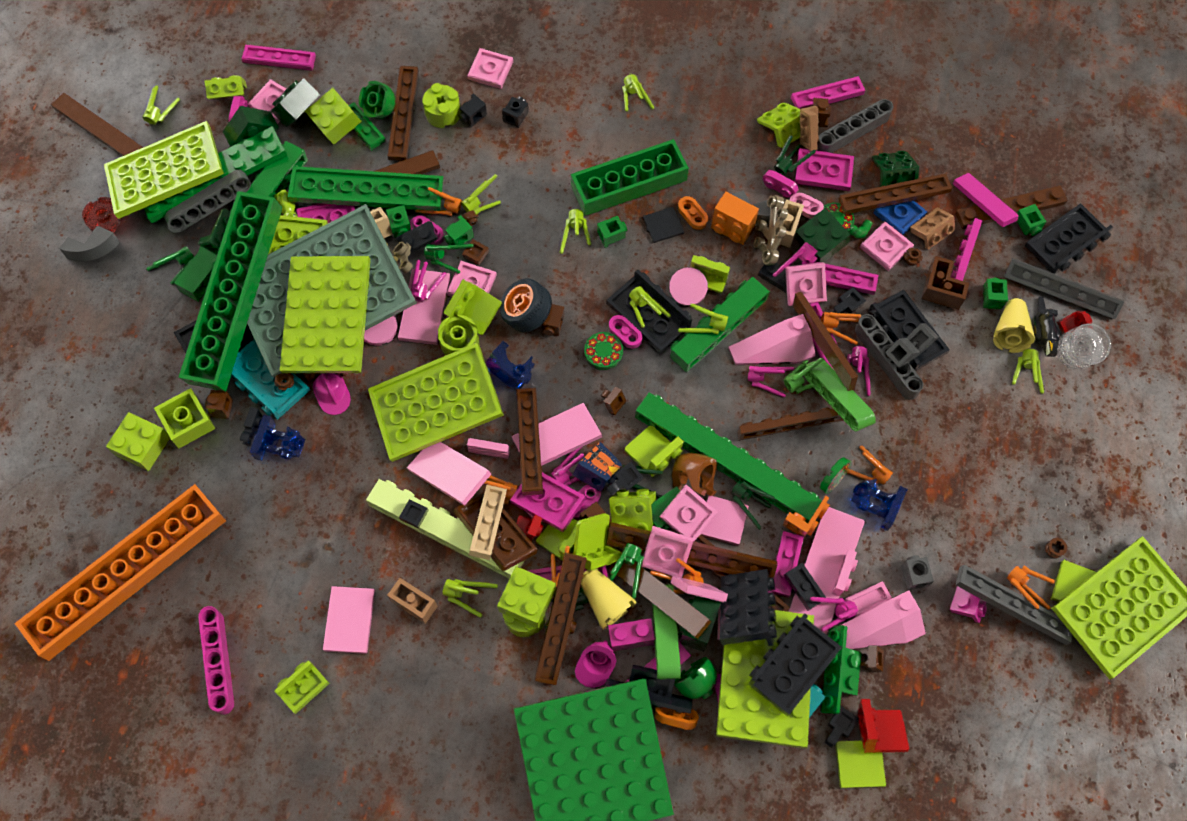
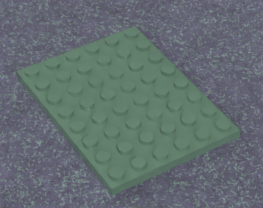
(347, 236)

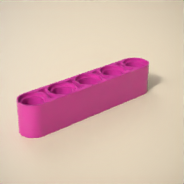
(222, 668)

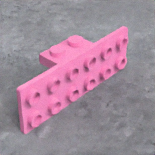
(831, 562)

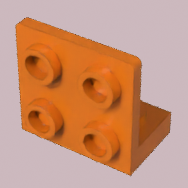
(797, 524)

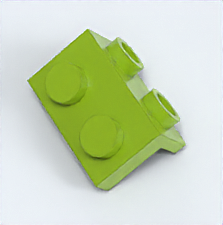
(225, 87)
(715, 272)
(301, 686)

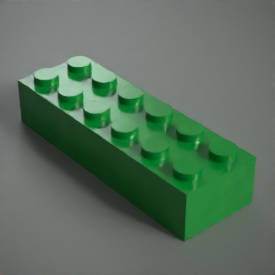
(629, 177)

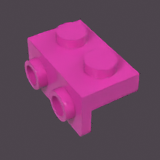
(968, 605)

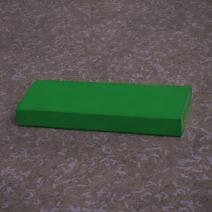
(366, 129)

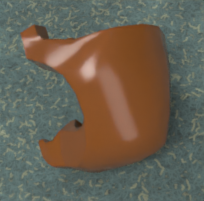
(693, 467)

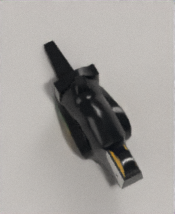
(1045, 329)

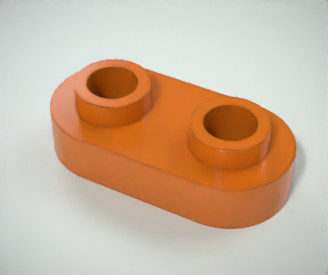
(693, 214)
(681, 720)

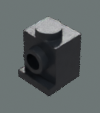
(472, 111)
(515, 111)

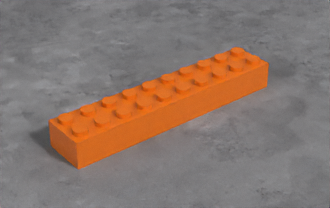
(119, 573)

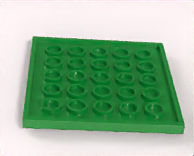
(594, 756)

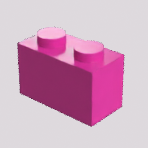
(631, 635)

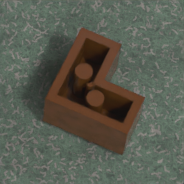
(941, 287)

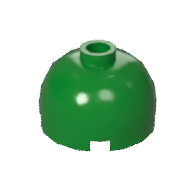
(377, 100)
(697, 680)

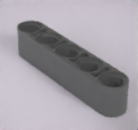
(855, 126)
(204, 209)
(878, 350)

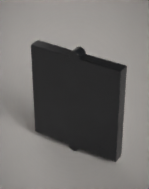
(663, 224)

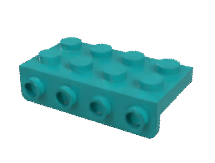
(254, 377)

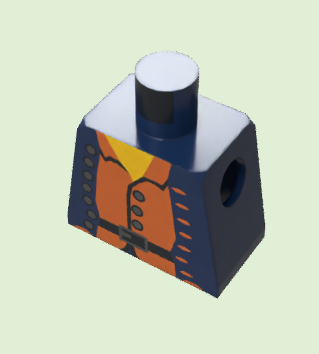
(598, 468)

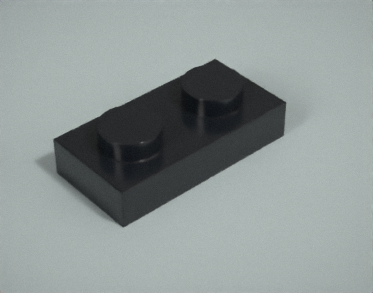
(419, 236)
(767, 274)
(804, 586)

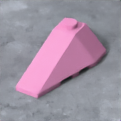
(782, 342)
(889, 623)

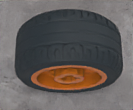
(525, 305)

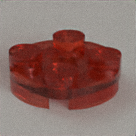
(93, 210)

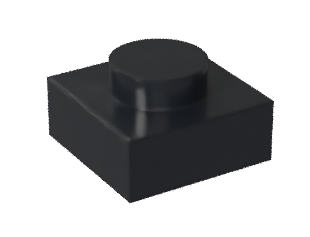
(413, 513)

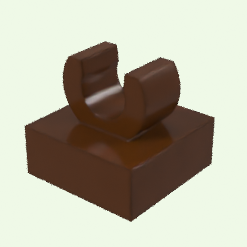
(613, 400)
(875, 658)

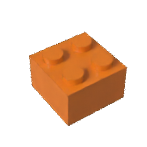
(734, 218)

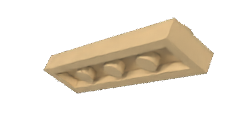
(488, 522)

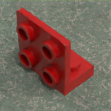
(881, 729)

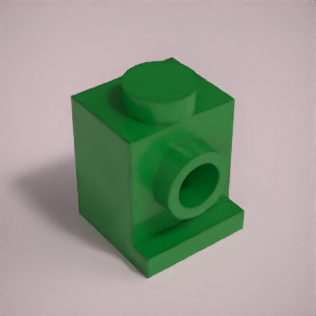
(1030, 220)
(611, 231)
(458, 232)
(995, 293)

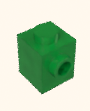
(398, 220)

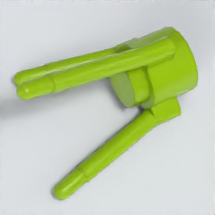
(633, 86)
(152, 113)
(472, 202)
(576, 221)
(641, 298)
(717, 320)
(1030, 360)
(455, 589)

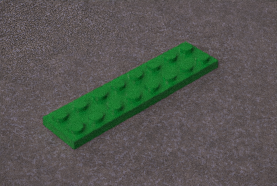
(245, 156)
(364, 187)

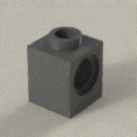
(915, 581)

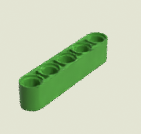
(844, 402)
(666, 644)

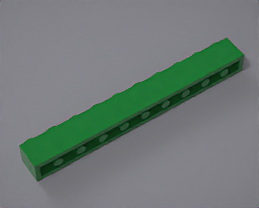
(270, 181)
(731, 460)

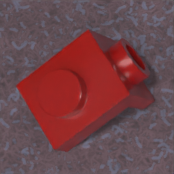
(1074, 320)
(530, 527)

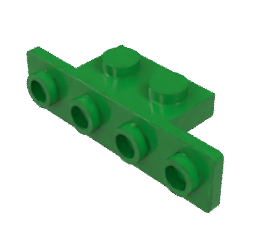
(841, 673)

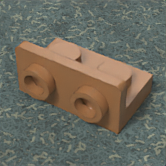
(809, 127)
(934, 227)

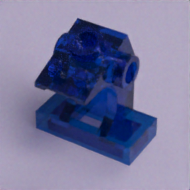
(506, 371)
(267, 439)
(890, 502)

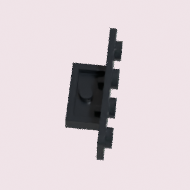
(659, 690)

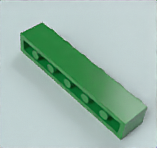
(737, 307)

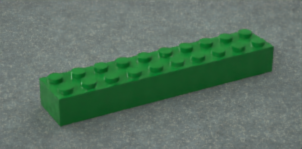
(231, 291)

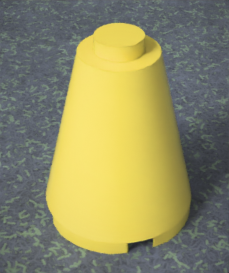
(1014, 328)
(605, 597)

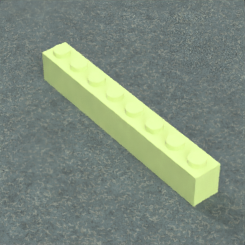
(436, 524)

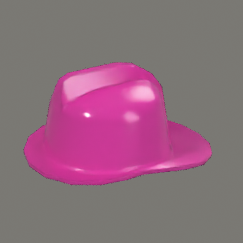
(331, 393)
(595, 664)

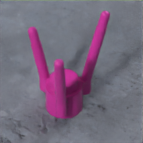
(805, 254)
(418, 288)
(859, 359)
(757, 374)
(563, 473)
(843, 610)

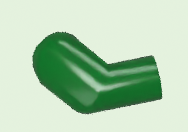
(862, 231)

